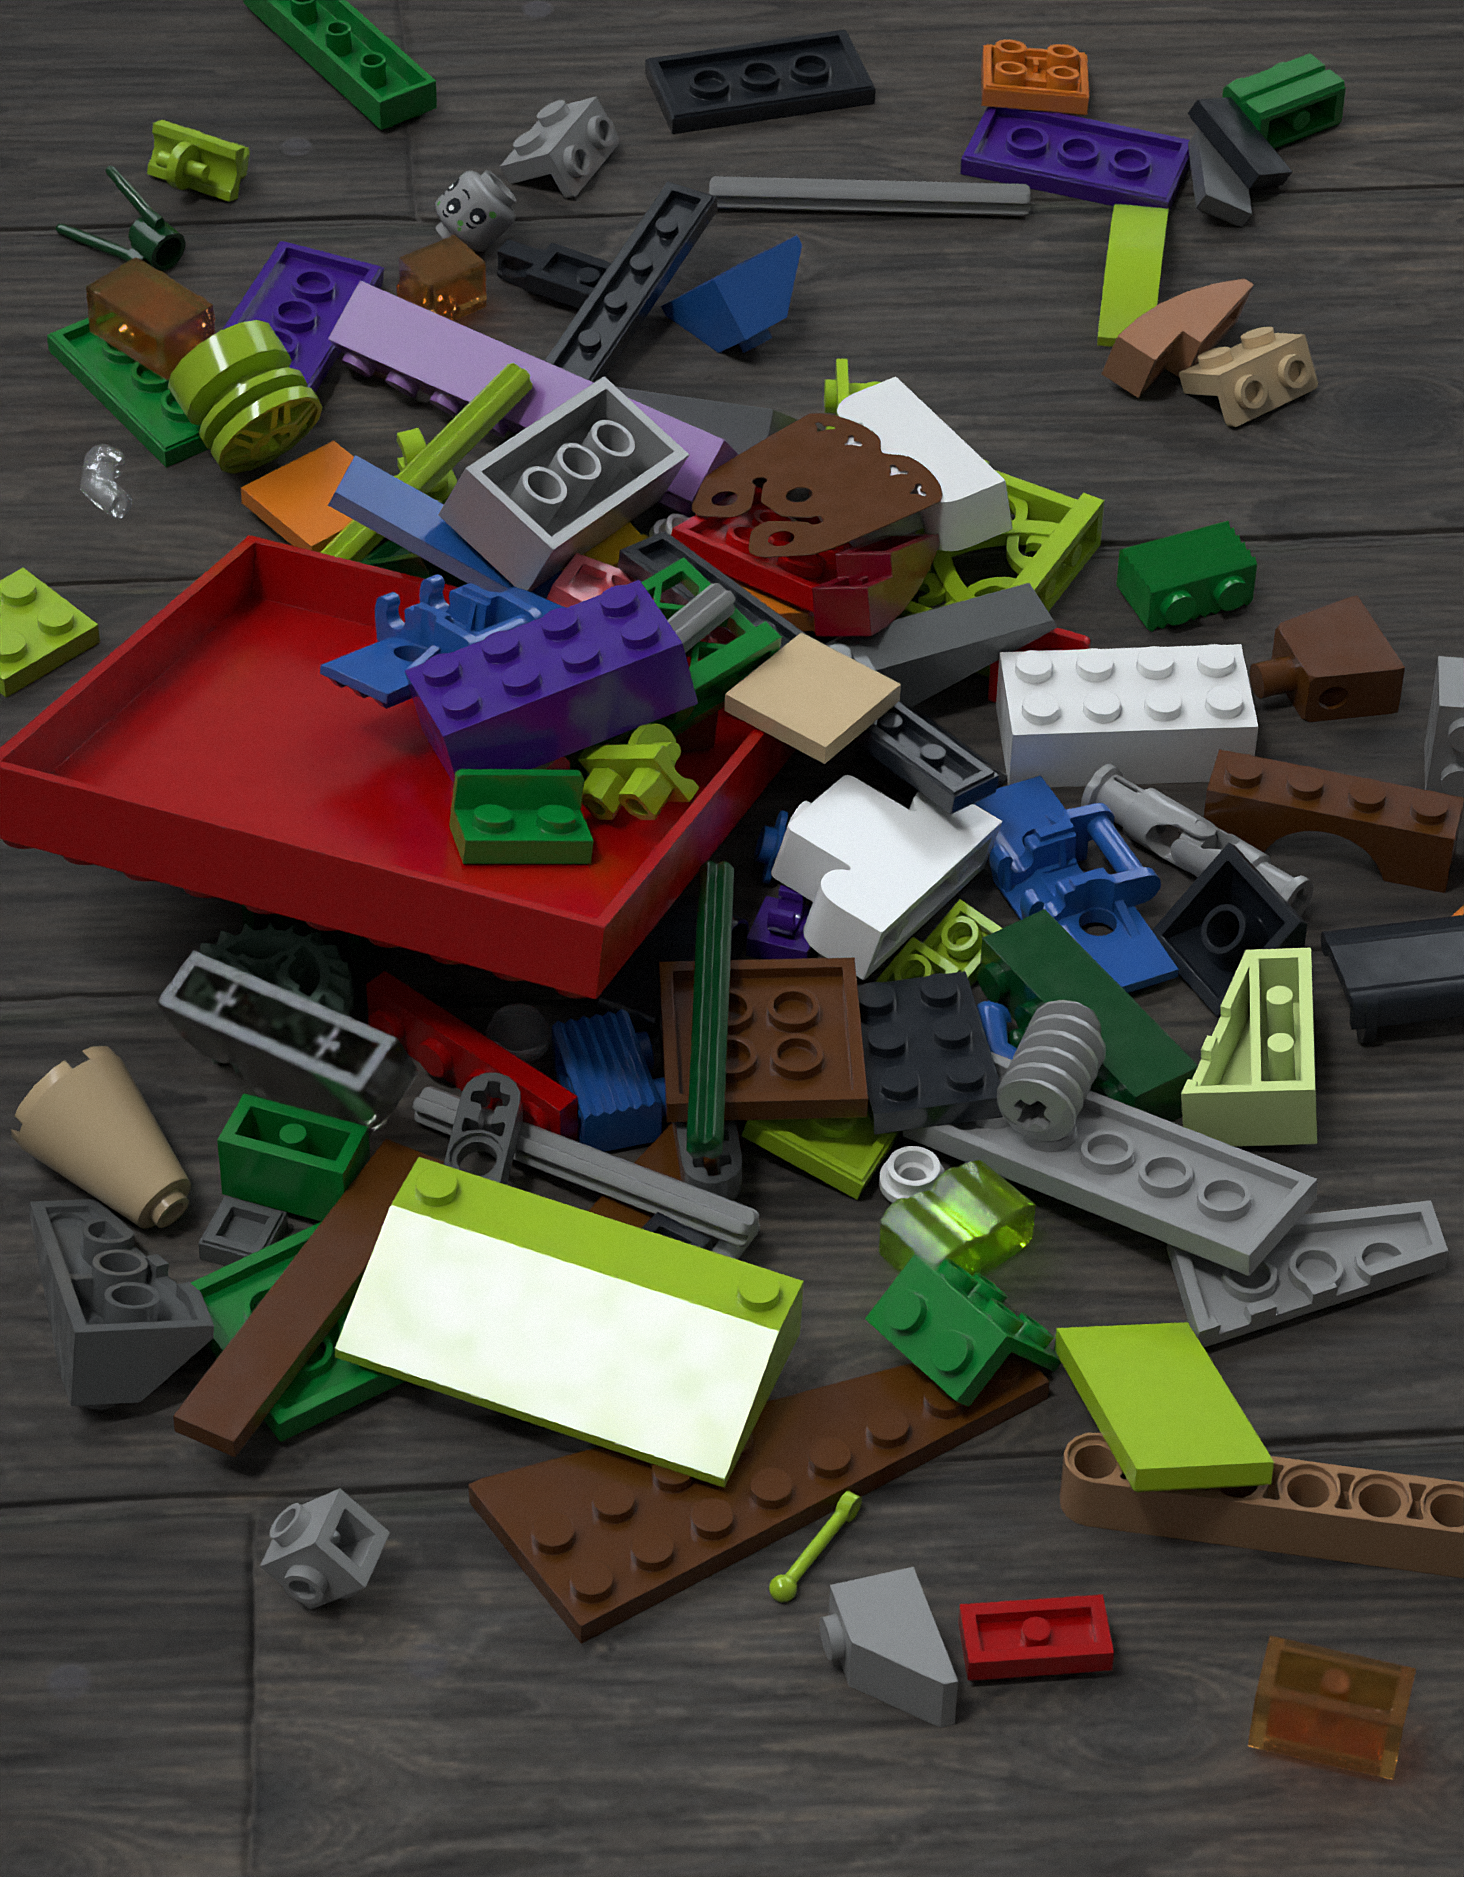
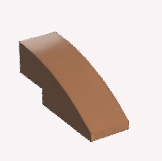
(1175, 334)

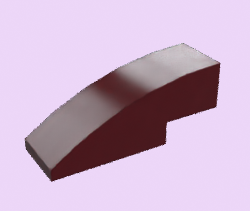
(873, 584)

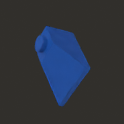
(740, 301)

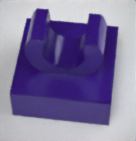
(779, 928)

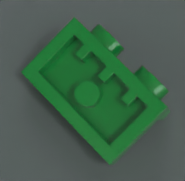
(520, 817)

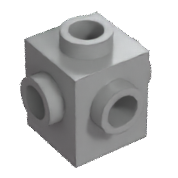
(324, 1549)

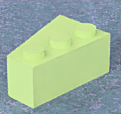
(1261, 1058)

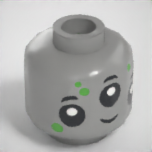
(475, 210)

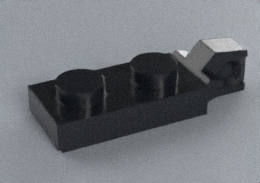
(551, 272)

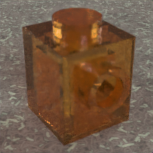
(444, 279)

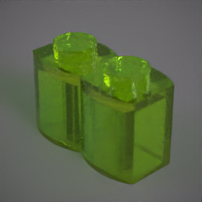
(965, 1217)

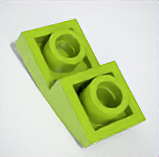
(948, 949)

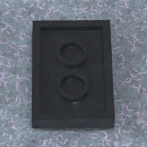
(925, 1054)

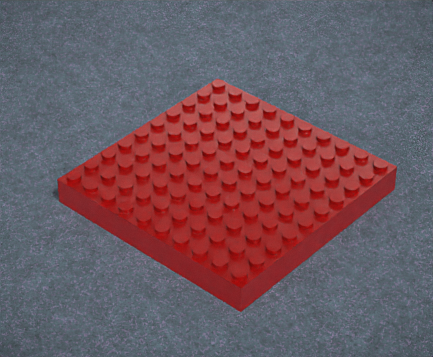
(255, 780)

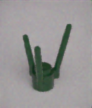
(149, 235)

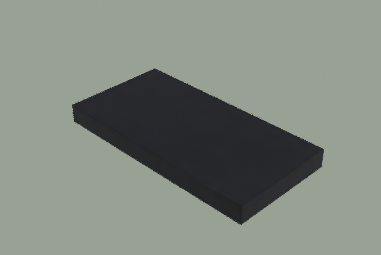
(759, 81)

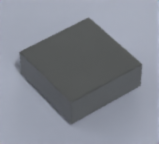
(240, 1230)

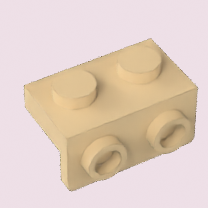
(1254, 374)

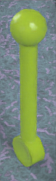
(784, 1586)

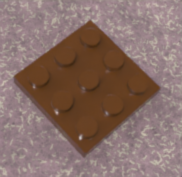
(788, 1039)

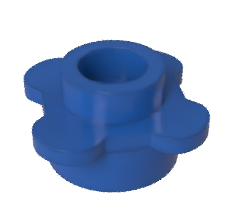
(769, 845)

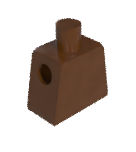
(1332, 665)

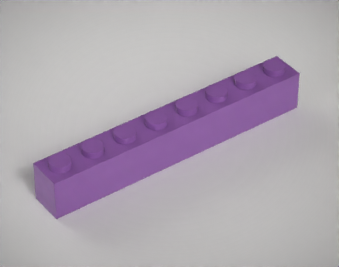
(455, 363)

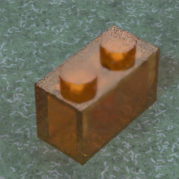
(148, 315)
(1331, 1707)

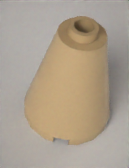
(104, 1139)

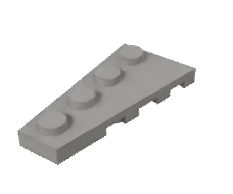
(1311, 1268)

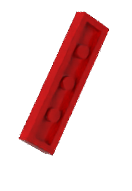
(460, 1053)

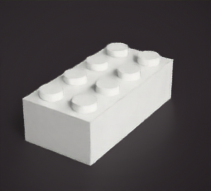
(1140, 709)

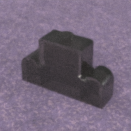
(288, 1044)

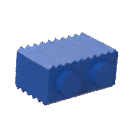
(611, 1076)

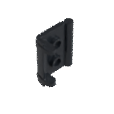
(1399, 972)

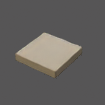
(812, 697)

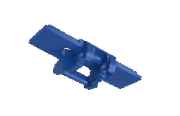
(429, 630)
(1039, 870)

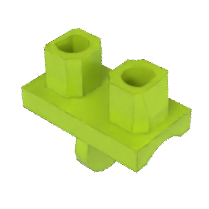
(197, 161)
(635, 775)

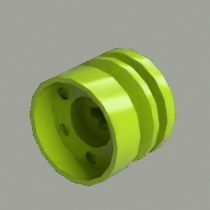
(245, 396)

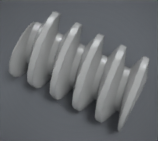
(1052, 1071)

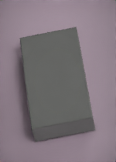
(1216, 185)

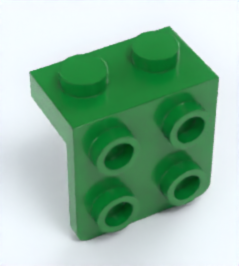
(956, 1326)

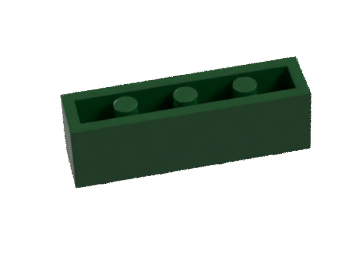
(1043, 963)

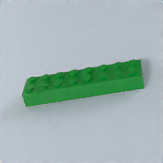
(352, 57)

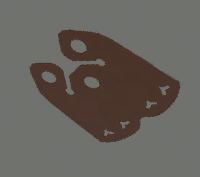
(847, 486)

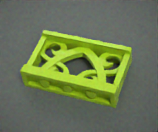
(1045, 521)

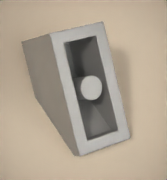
(891, 1645)

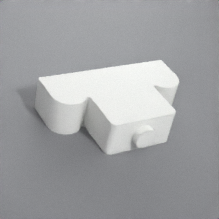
(973, 493)
(877, 867)

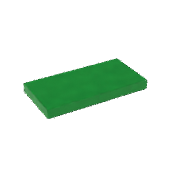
(129, 392)

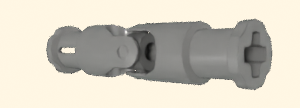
(1154, 822)

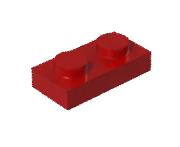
(1035, 1637)

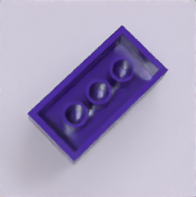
(553, 684)

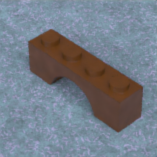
(1401, 827)

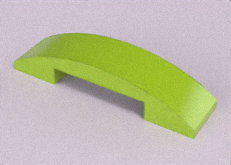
(1131, 268)

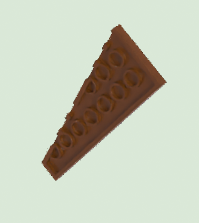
(625, 1534)

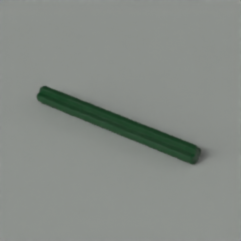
(710, 1011)

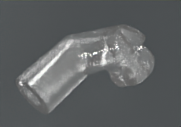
(98, 483)

